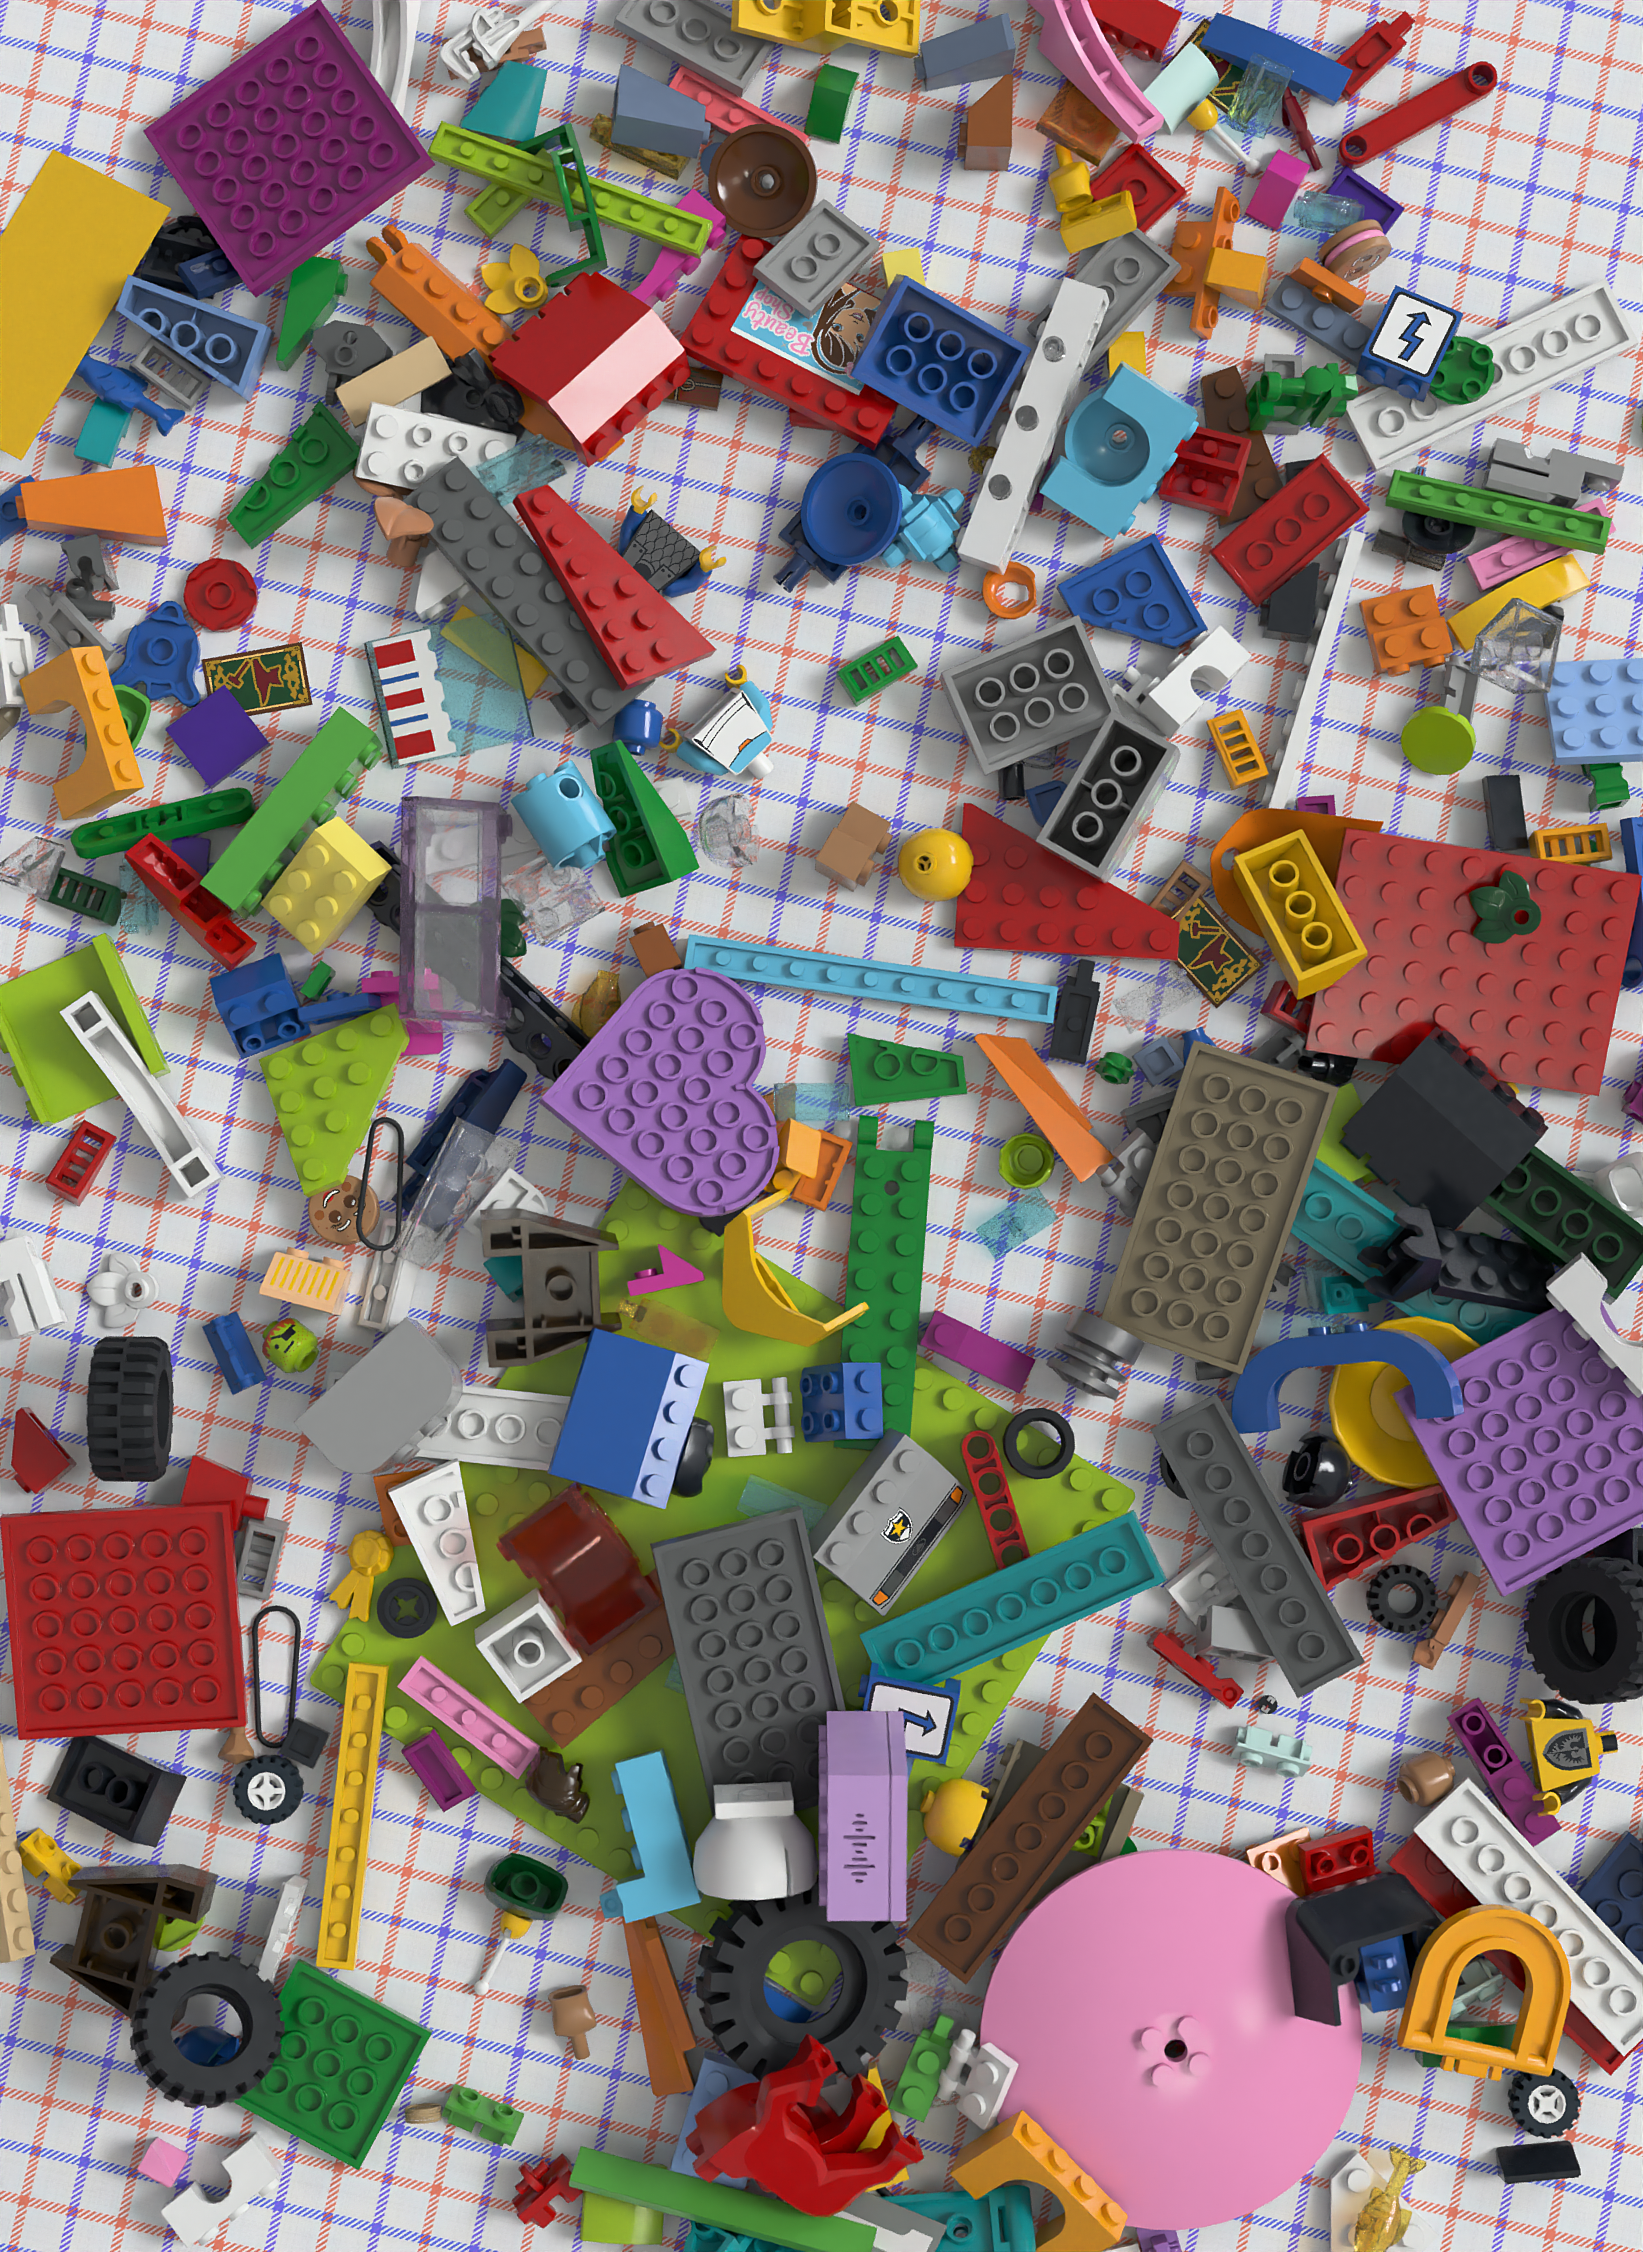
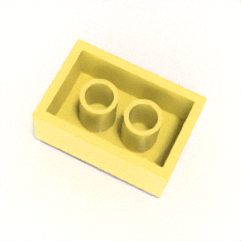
(325, 885)

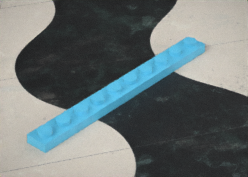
(873, 979)

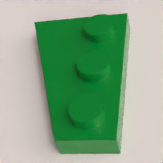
(902, 1073)

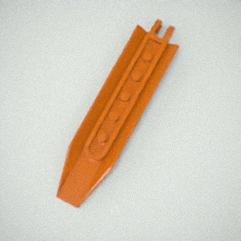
(452, 315)

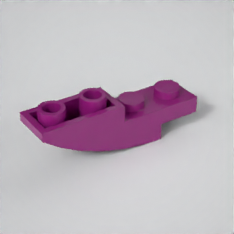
(1501, 1771)

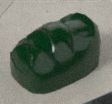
(525, 1887)

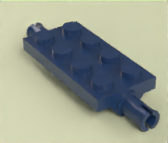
(900, 457)

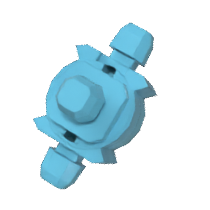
(926, 530)

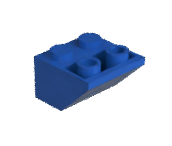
(259, 1005)

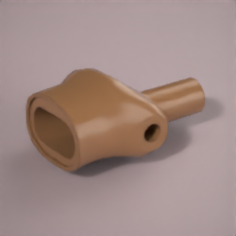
(573, 2017)

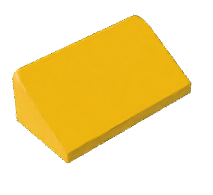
(1098, 222)

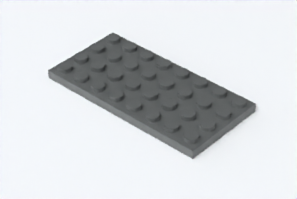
(751, 1650)

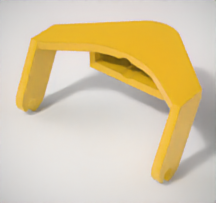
(754, 1296)

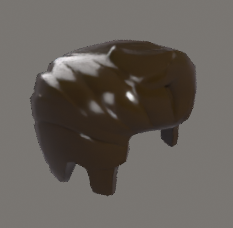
(556, 1788)

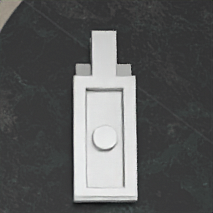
(15, 657)

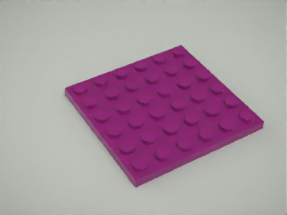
(288, 148)

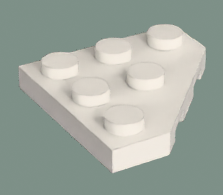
(1350, 2192)

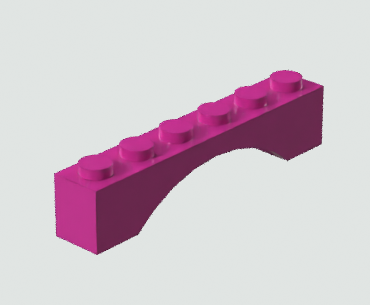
(674, 264)

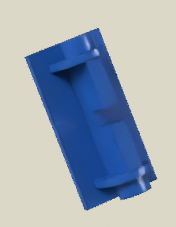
(234, 1352)

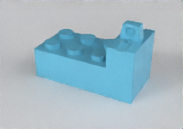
(660, 1842)

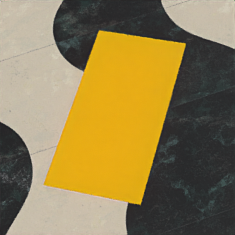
(59, 281)

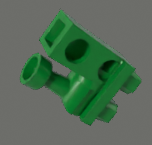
(1300, 399)

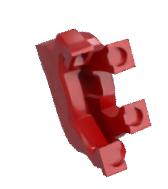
(769, 2138)

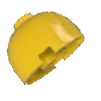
(949, 862)
(953, 1813)

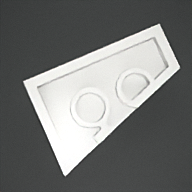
(280, 1927)

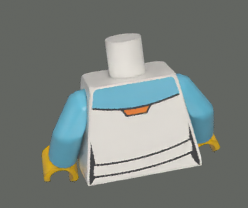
(730, 733)

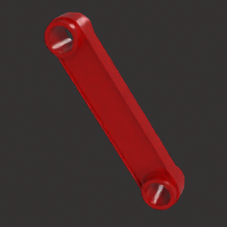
(1417, 115)

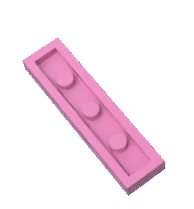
(1520, 554)
(469, 1717)

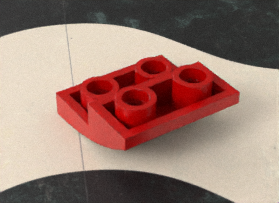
(1337, 1859)

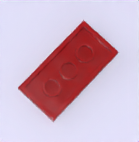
(1289, 530)

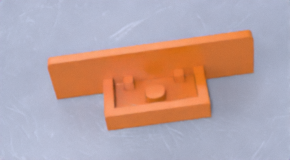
(1192, 250)

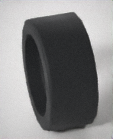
(1067, 1443)

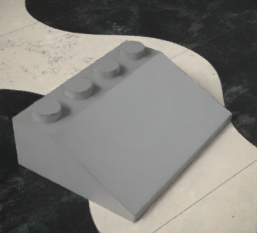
(1029, 695)

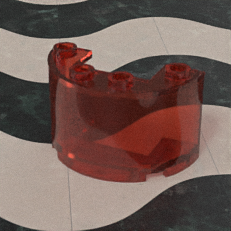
(581, 1567)

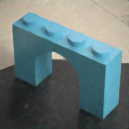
(1110, 503)

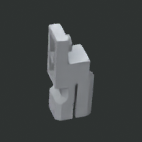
(1547, 479)

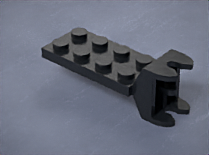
(1456, 1266)

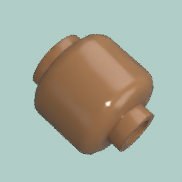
(1425, 1778)

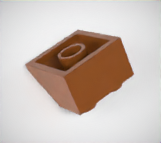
(987, 133)

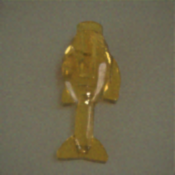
(597, 1003)
(1382, 2219)

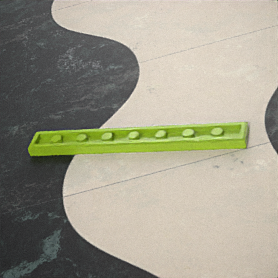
(537, 179)

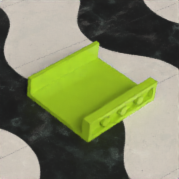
(46, 1052)

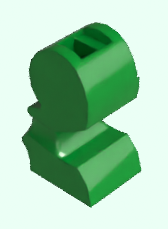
(1609, 787)

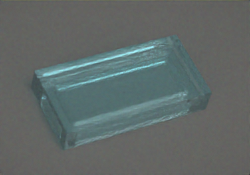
(812, 1101)

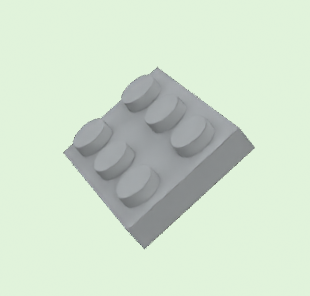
(816, 258)

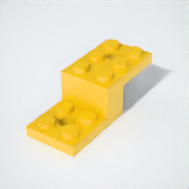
(829, 24)

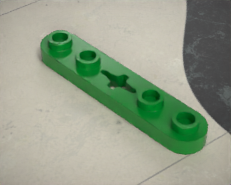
(181, 819)

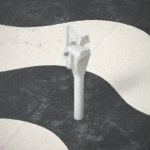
(489, 37)

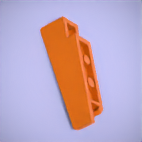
(1046, 1103)
(661, 2009)

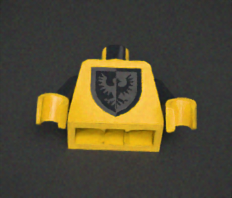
(1562, 1750)

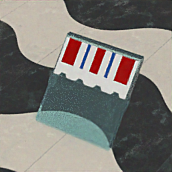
(448, 690)

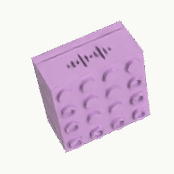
(863, 1816)

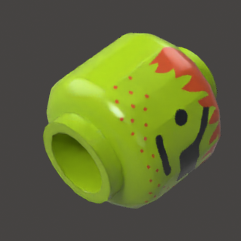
(290, 1345)

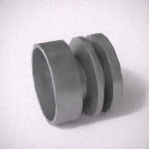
(1095, 1354)

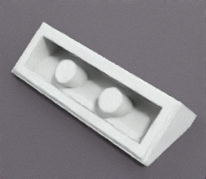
(388, 1286)

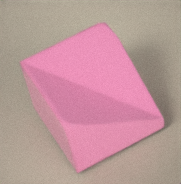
(163, 2162)

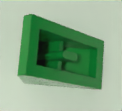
(830, 103)

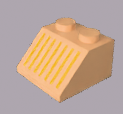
(307, 1282)

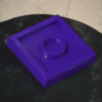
(217, 736)

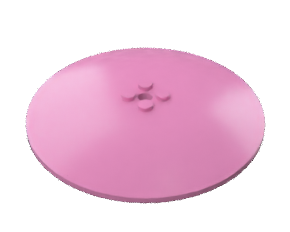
(1153, 1956)

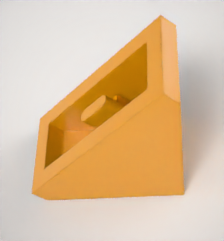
(1237, 275)

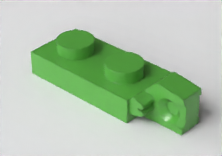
(922, 2070)

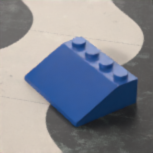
(938, 359)
(628, 1418)

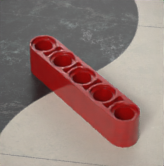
(999, 1499)

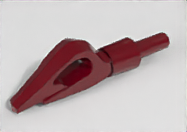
(1295, 121)

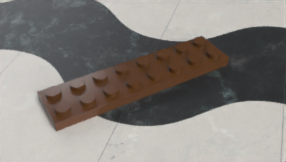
(1029, 1838)

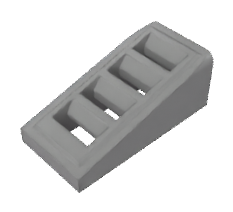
(154, 345)
(269, 1526)

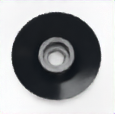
(1436, 534)

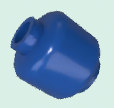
(638, 727)

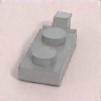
(65, 622)

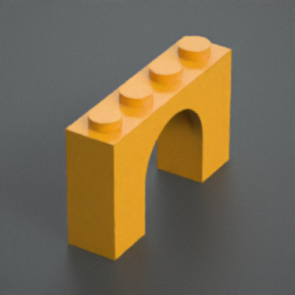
(109, 766)
(1025, 2152)

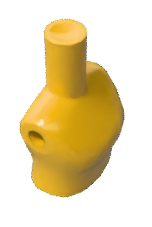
(1069, 182)

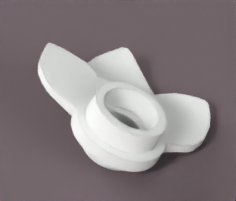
(117, 1290)

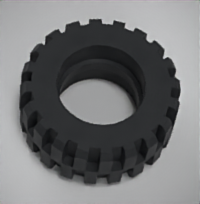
(130, 1409)
(1557, 1633)
(244, 1992)

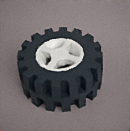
(256, 1801)
(1554, 2111)

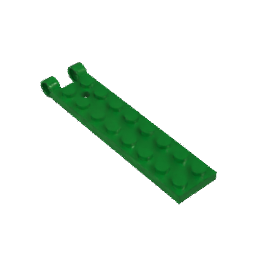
(887, 1267)

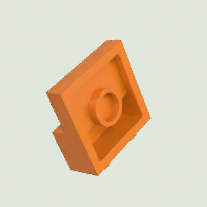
(1406, 631)

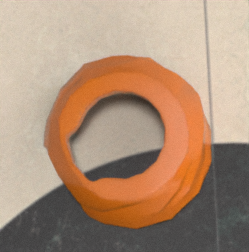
(1015, 573)

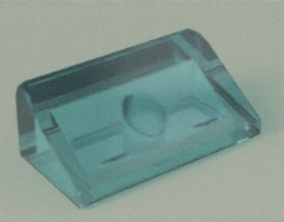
(1258, 96)

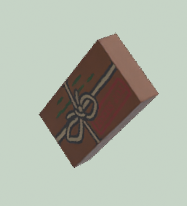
(699, 390)

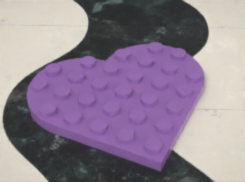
(673, 1093)

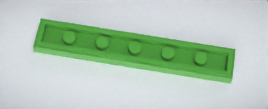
(1498, 512)

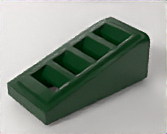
(105, 903)

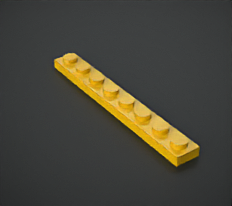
(352, 1815)

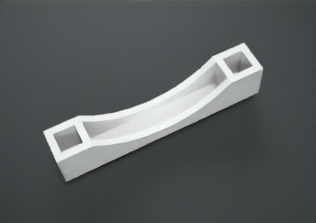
(393, 46)
(143, 1094)

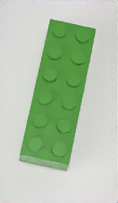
(292, 812)

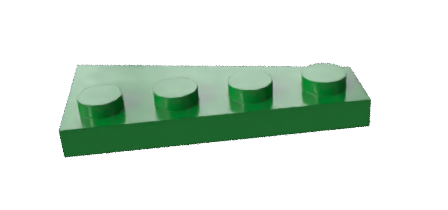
(306, 468)

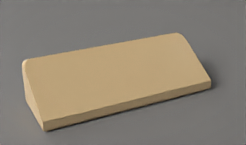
(394, 380)

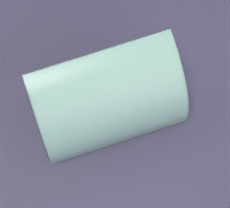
(1182, 86)

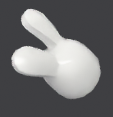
(1619, 1183)

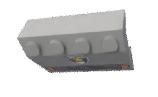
(888, 1520)

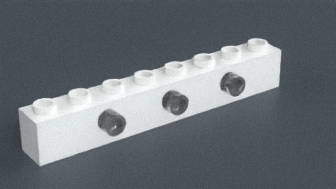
(1033, 425)

